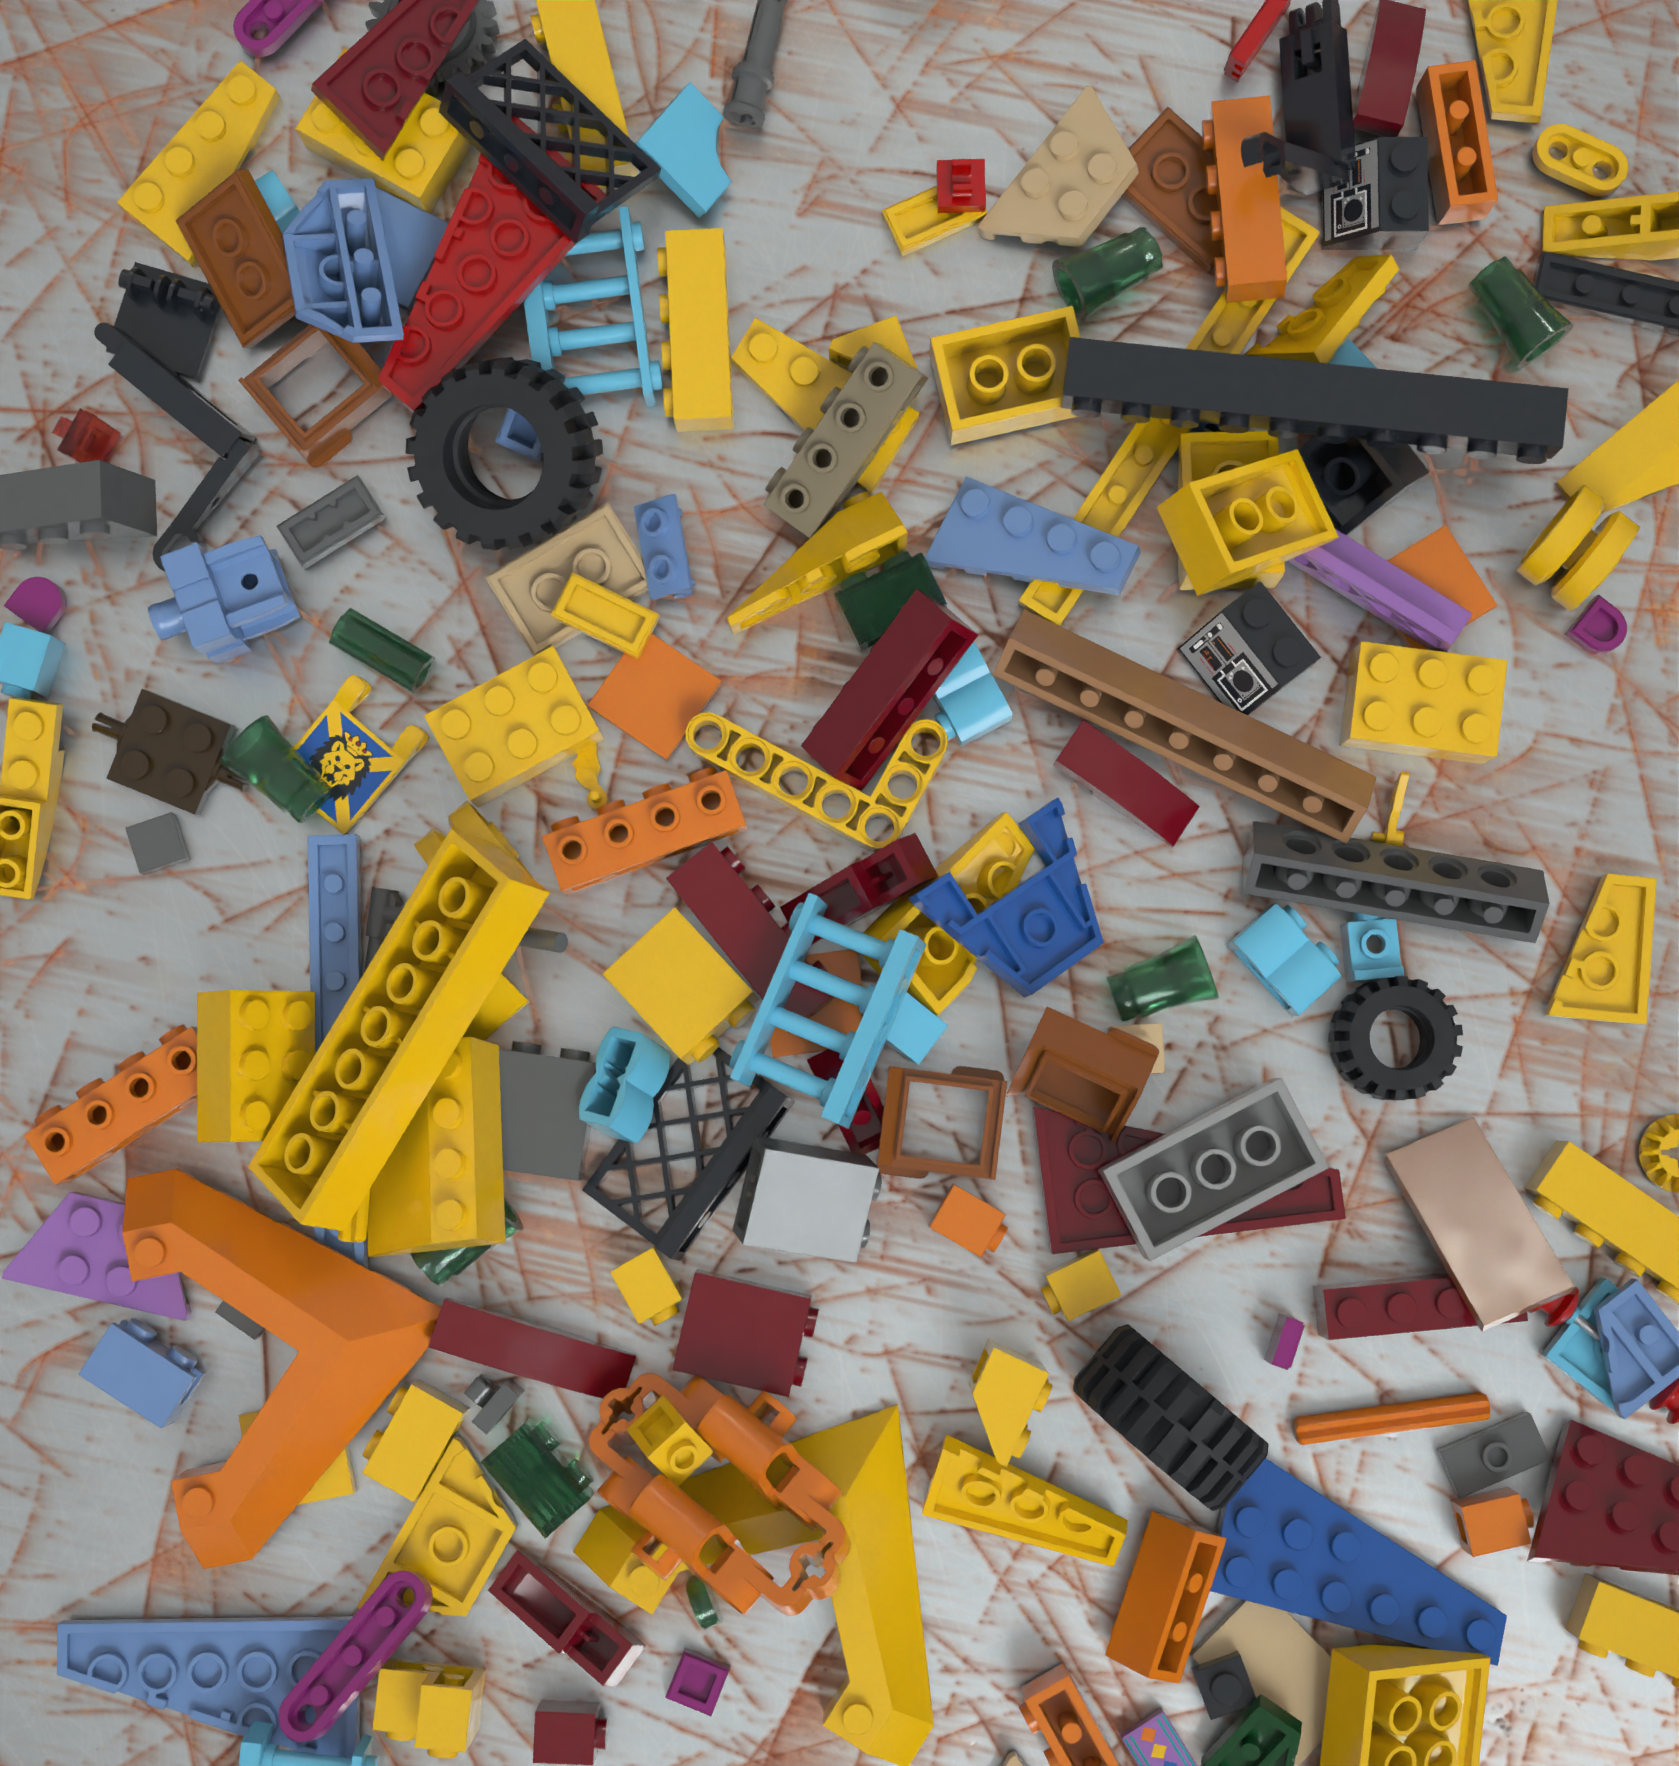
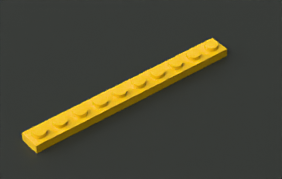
(1154, 443)

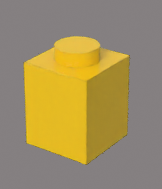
(1079, 1285)
(649, 1287)

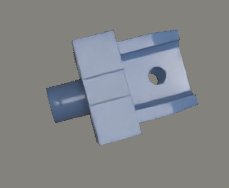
(218, 598)

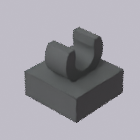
(493, 1401)

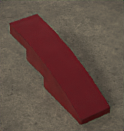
(530, 1350)

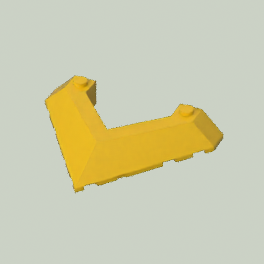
(877, 1607)

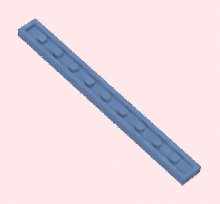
(334, 954)

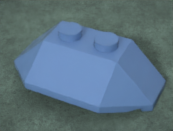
(343, 264)

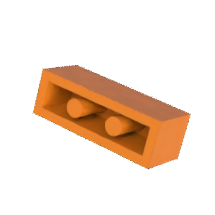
(1456, 142)
(1165, 1597)

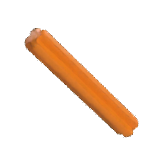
(1391, 1418)

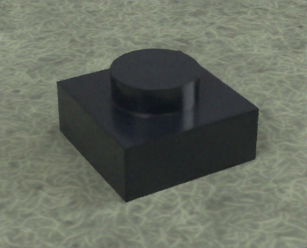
(1224, 1685)

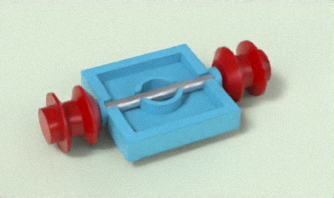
(1578, 1348)

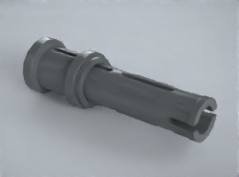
(753, 73)

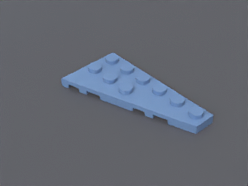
(210, 1668)

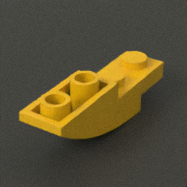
(28, 792)

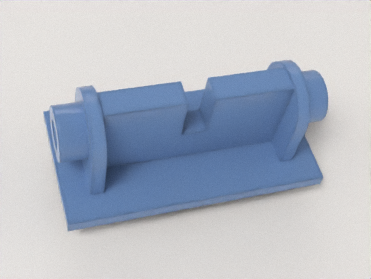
(664, 548)

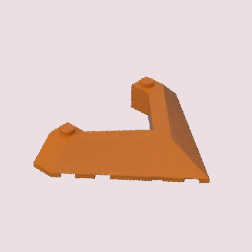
(348, 1323)

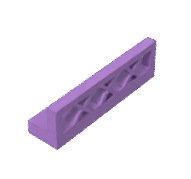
(1386, 591)

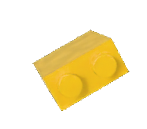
(682, 988)

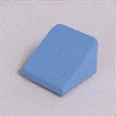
(519, 436)

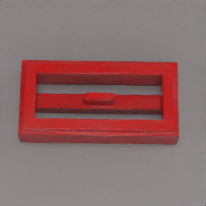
(1254, 37)

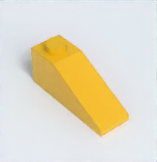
(1615, 228)

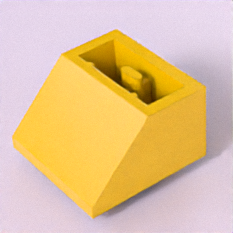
(1005, 1393)

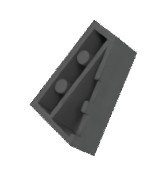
(75, 505)

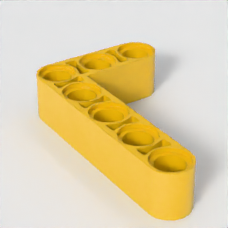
(822, 785)

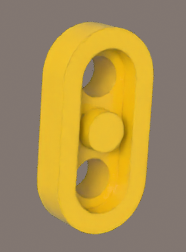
(1580, 155)

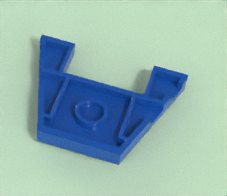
(1035, 926)

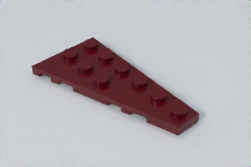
(1086, 1217)
(1608, 1506)

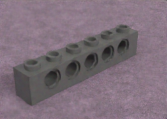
(1395, 882)

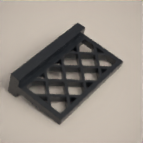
(523, 155)
(714, 1179)

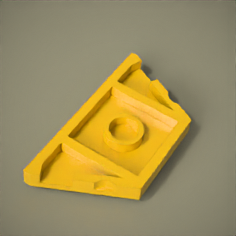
(451, 1534)

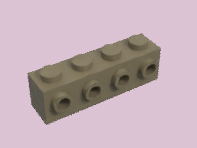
(845, 439)

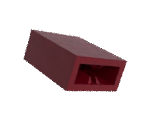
(745, 1333)

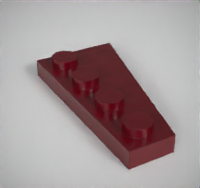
(391, 67)

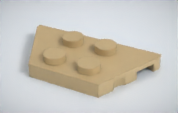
(1066, 181)

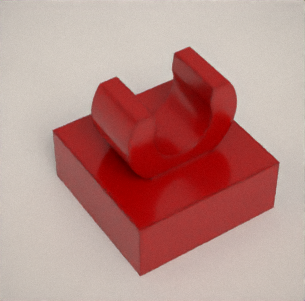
(961, 185)

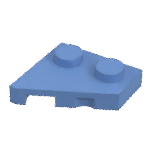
(1636, 1347)

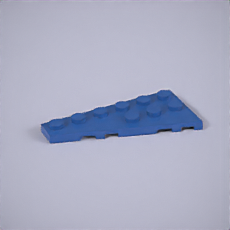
(1321, 1562)

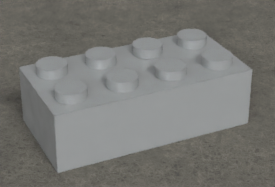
(1213, 1168)

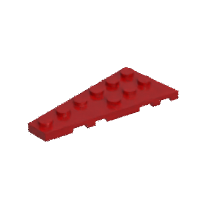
(481, 272)

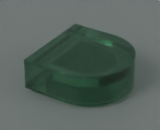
(703, 1603)

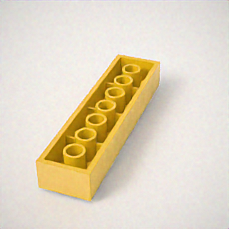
(397, 1031)

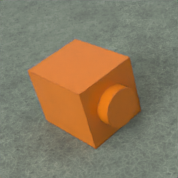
(969, 1221)
(1492, 1521)

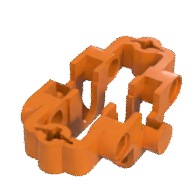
(684, 1526)

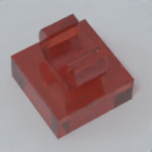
(85, 437)

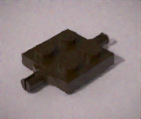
(169, 751)

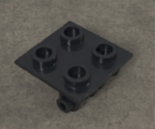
(168, 315)

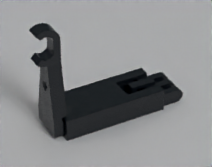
(1315, 105)
(198, 416)

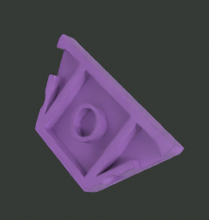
(85, 1256)

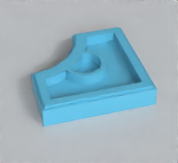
(685, 149)

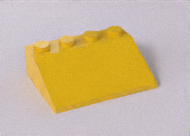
(447, 1168)
(1404, 1707)

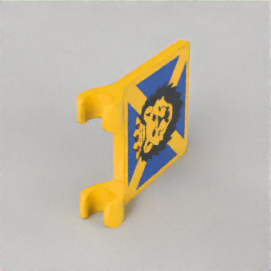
(354, 757)

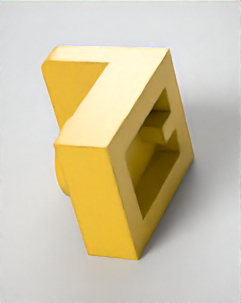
(669, 1441)

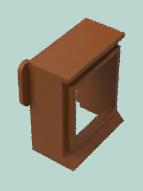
(332, 432)
(1085, 1071)
(889, 1154)

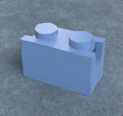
(143, 1371)

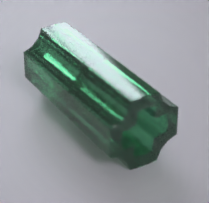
(381, 650)

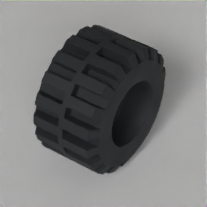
(1435, 1028)

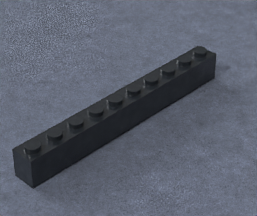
(1314, 399)

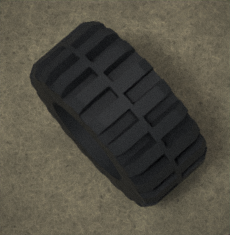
(445, 466)
(1170, 1418)

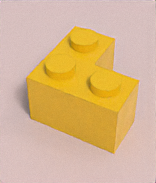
(430, 1704)

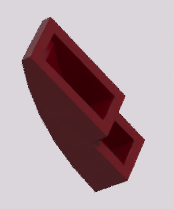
(1389, 68)
(1126, 783)
(871, 882)
(567, 1619)

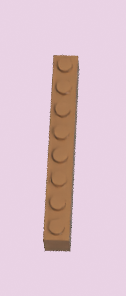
(1186, 726)

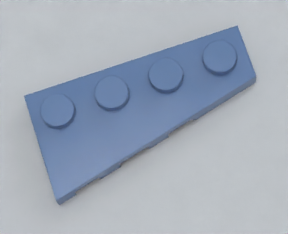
(1022, 540)

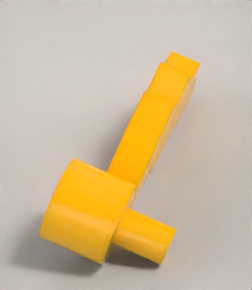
(587, 773)
(1391, 834)

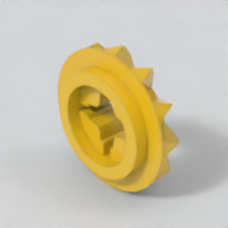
(1660, 1168)

